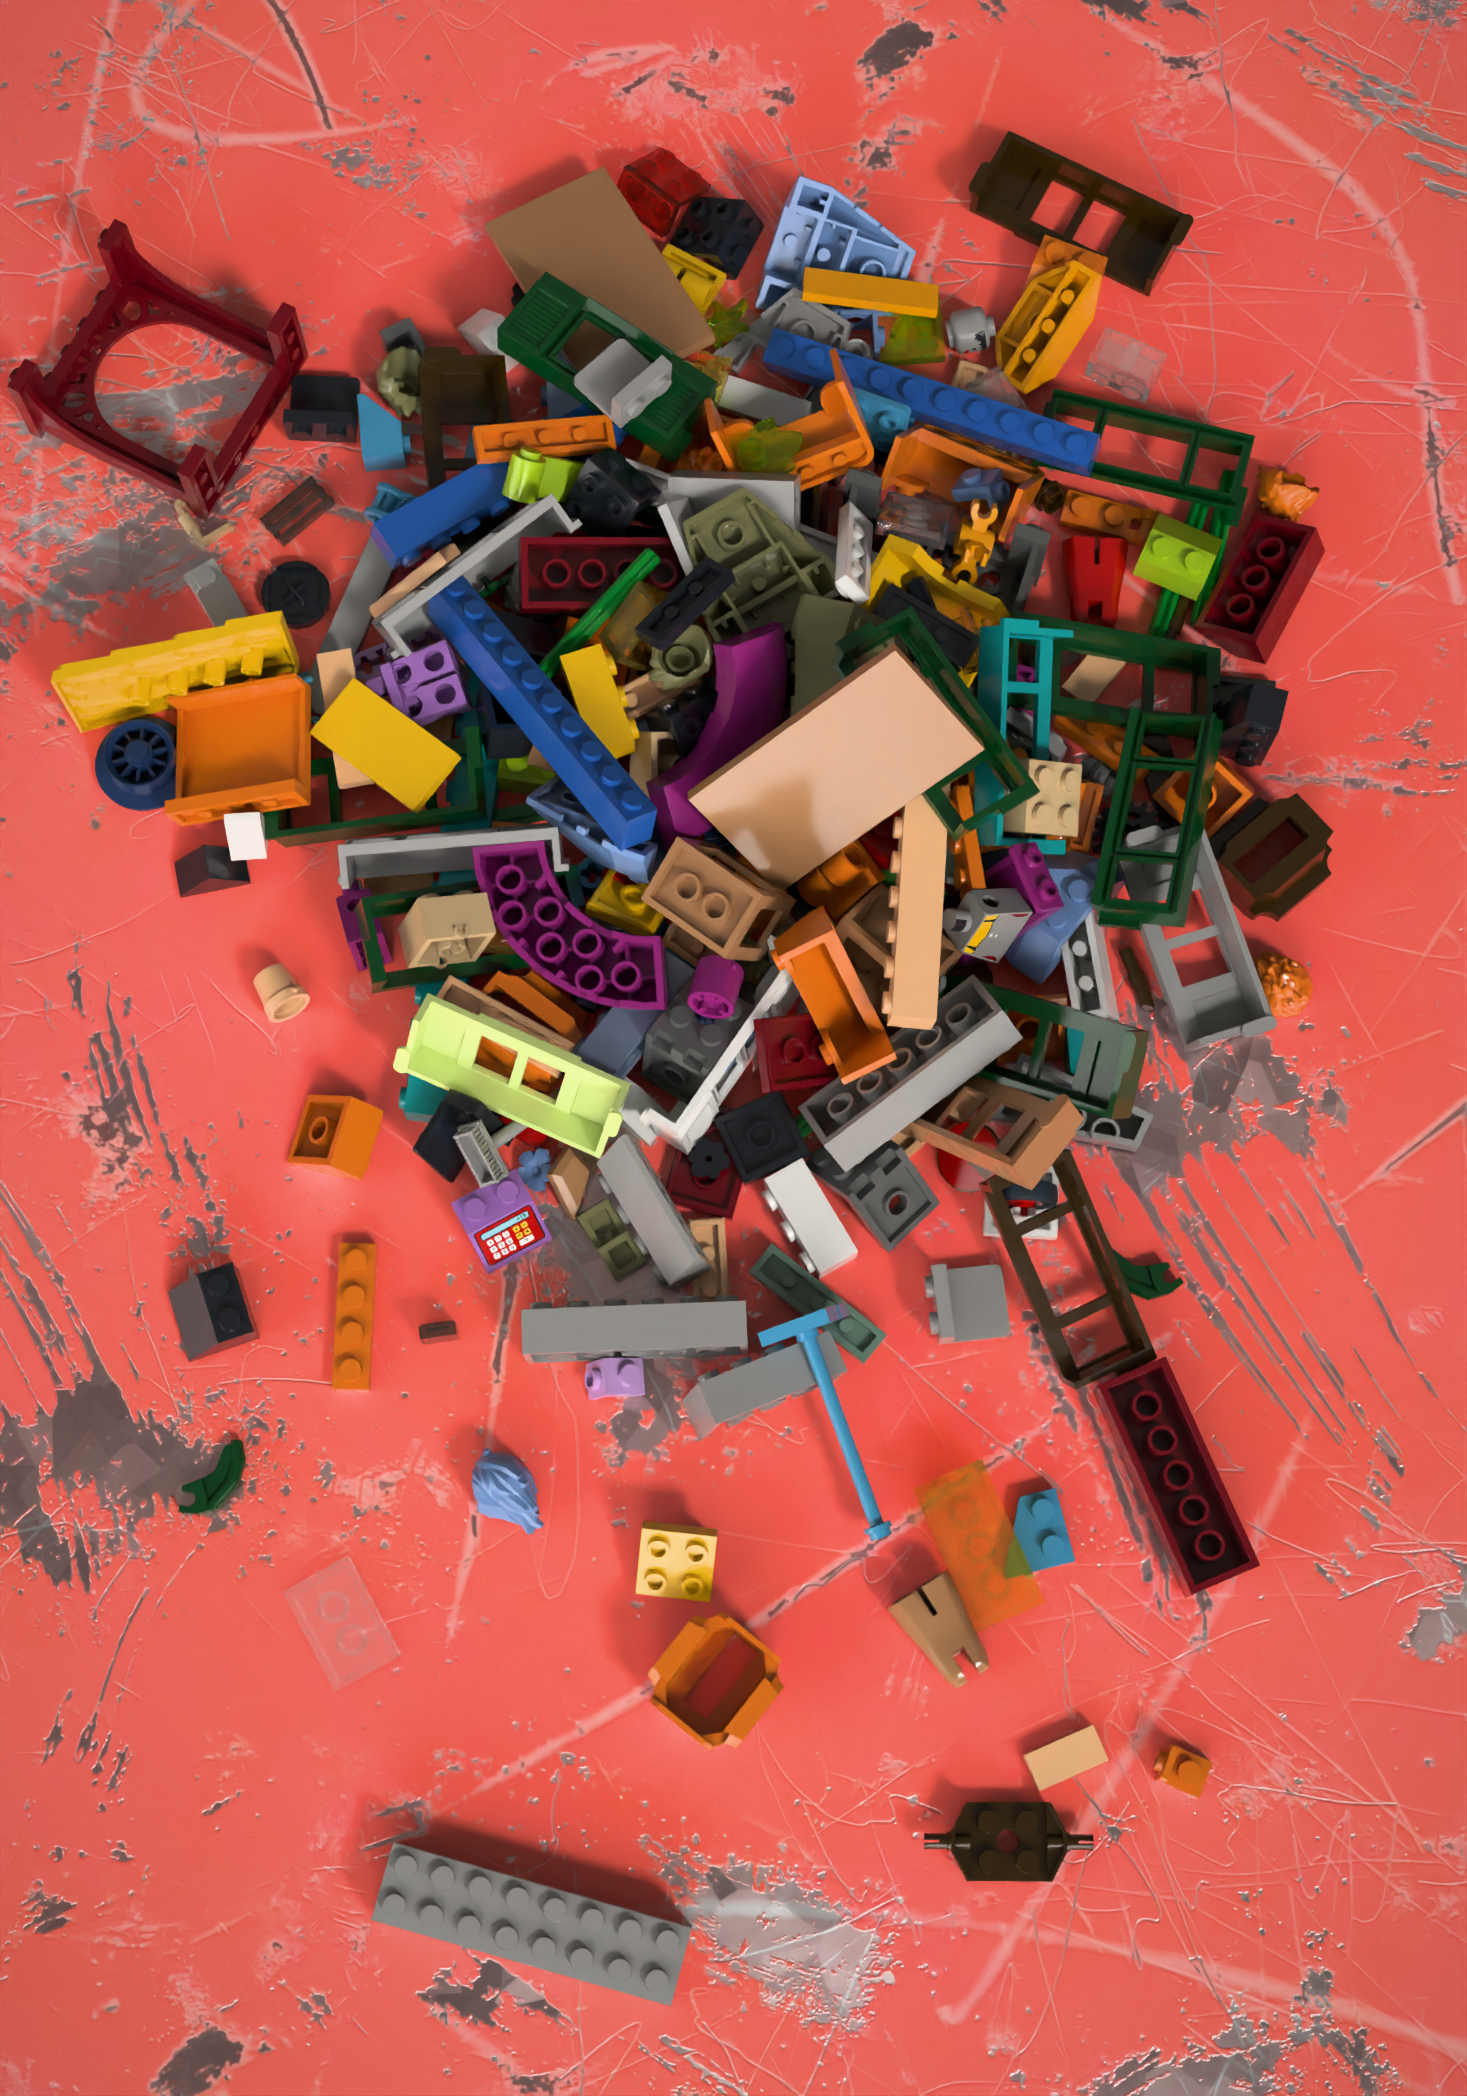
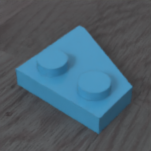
(1042, 1531)

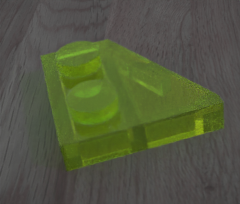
(915, 341)

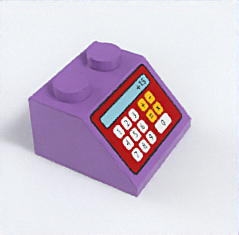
(501, 1221)

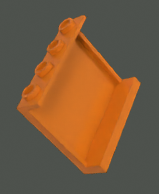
(242, 749)

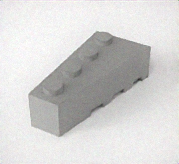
(1094, 1129)
(757, 1384)

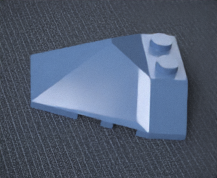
(828, 233)
(563, 810)
(1039, 949)

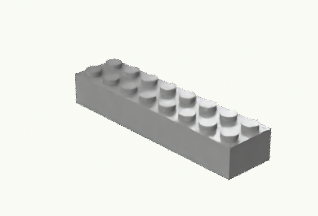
(532, 1923)

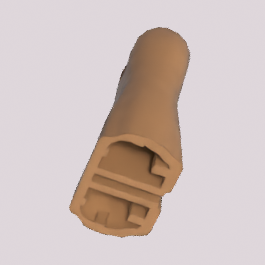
(941, 1627)

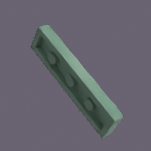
(808, 1294)

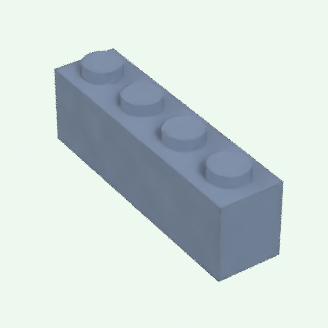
(621, 1033)

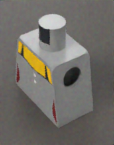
(986, 922)

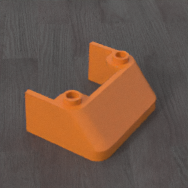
(831, 437)
(936, 458)
(833, 996)

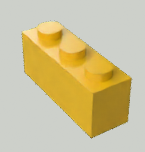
(598, 699)

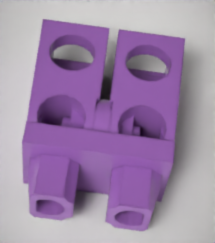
(424, 684)

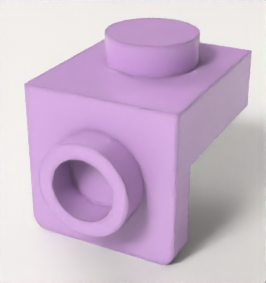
(614, 1378)

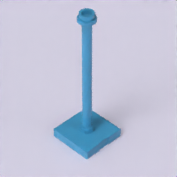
(806, 1332)

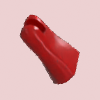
(1094, 577)

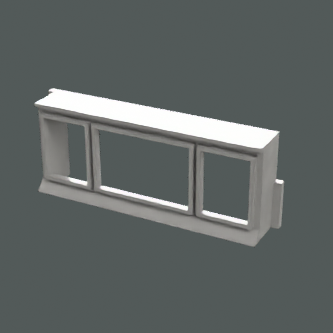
(486, 557)
(435, 851)

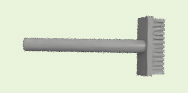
(482, 1151)

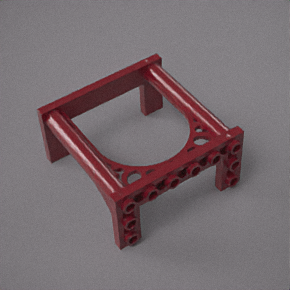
(136, 280)

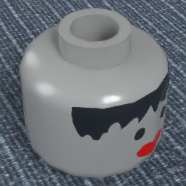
(970, 330)

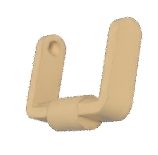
(193, 529)

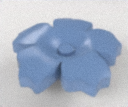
(535, 1168)

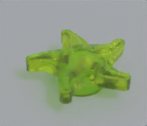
(726, 322)

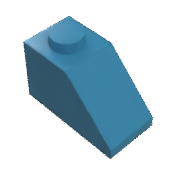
(381, 437)

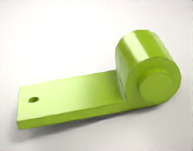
(538, 475)

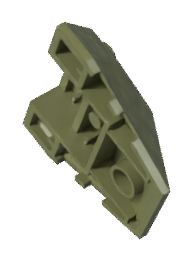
(768, 562)
(815, 629)

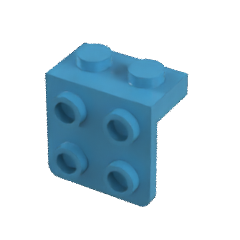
(883, 418)

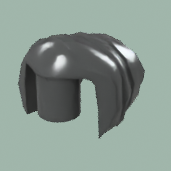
(1099, 772)

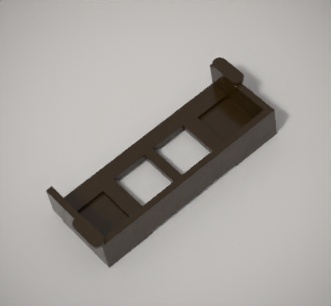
(1018, 179)
(460, 392)

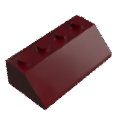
(1261, 587)

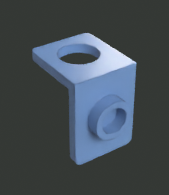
(869, 322)

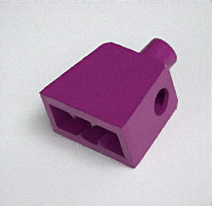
(346, 905)

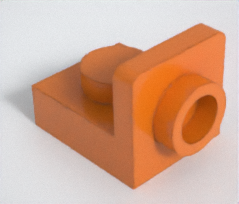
(1182, 1769)

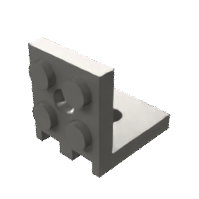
(682, 1050)
(873, 1185)

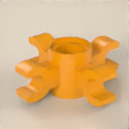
(974, 541)

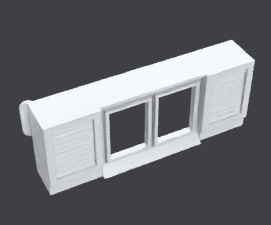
(690, 1122)

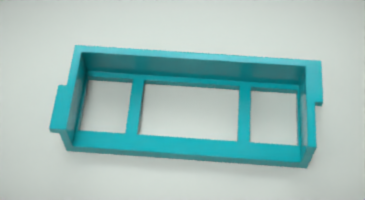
(992, 697)

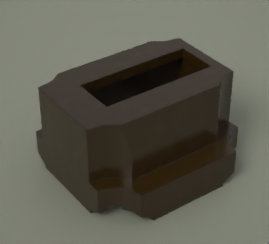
(1292, 877)

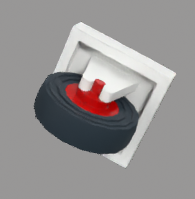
(1026, 1204)

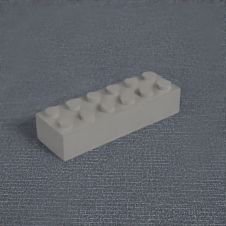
(929, 1066)
(634, 1330)

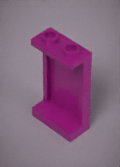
(1027, 873)

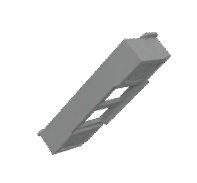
(1216, 1006)

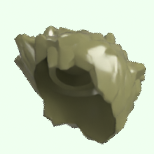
(399, 380)
(684, 660)

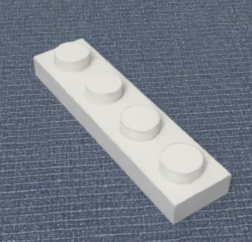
(853, 554)

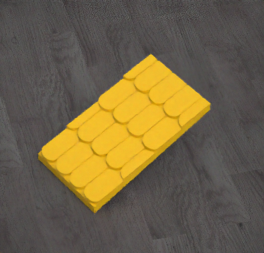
(140, 677)

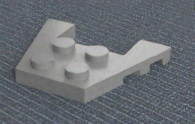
(796, 317)

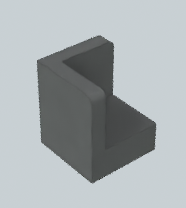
(402, 334)

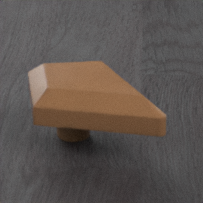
(569, 1180)

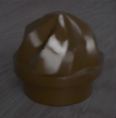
(1050, 496)

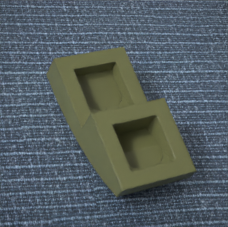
(611, 1238)

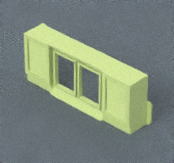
(444, 1053)

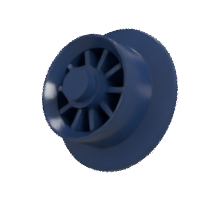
(138, 763)

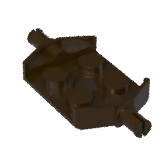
(1039, 1835)

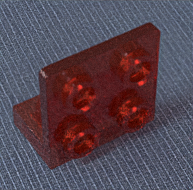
(658, 188)

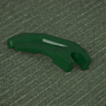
(1147, 1280)
(218, 1486)

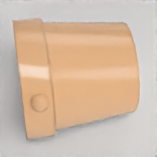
(280, 993)

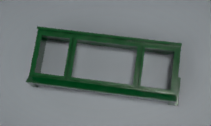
(1165, 427)
(1124, 646)
(952, 688)
(279, 822)
(401, 903)
(1133, 913)

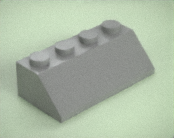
(652, 1213)

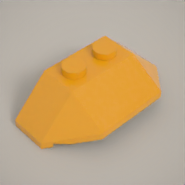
(1047, 325)

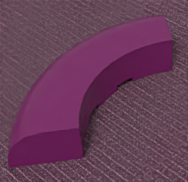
(748, 707)
(560, 939)

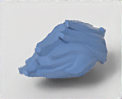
(506, 1490)

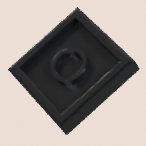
(762, 1137)

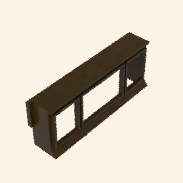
(1120, 1360)

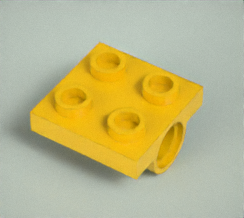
(698, 278)
(676, 1561)

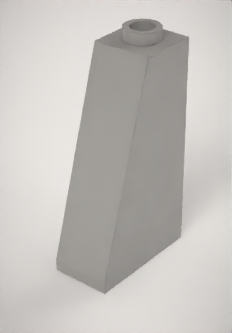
(705, 488)

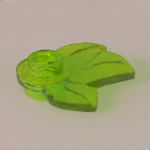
(771, 448)

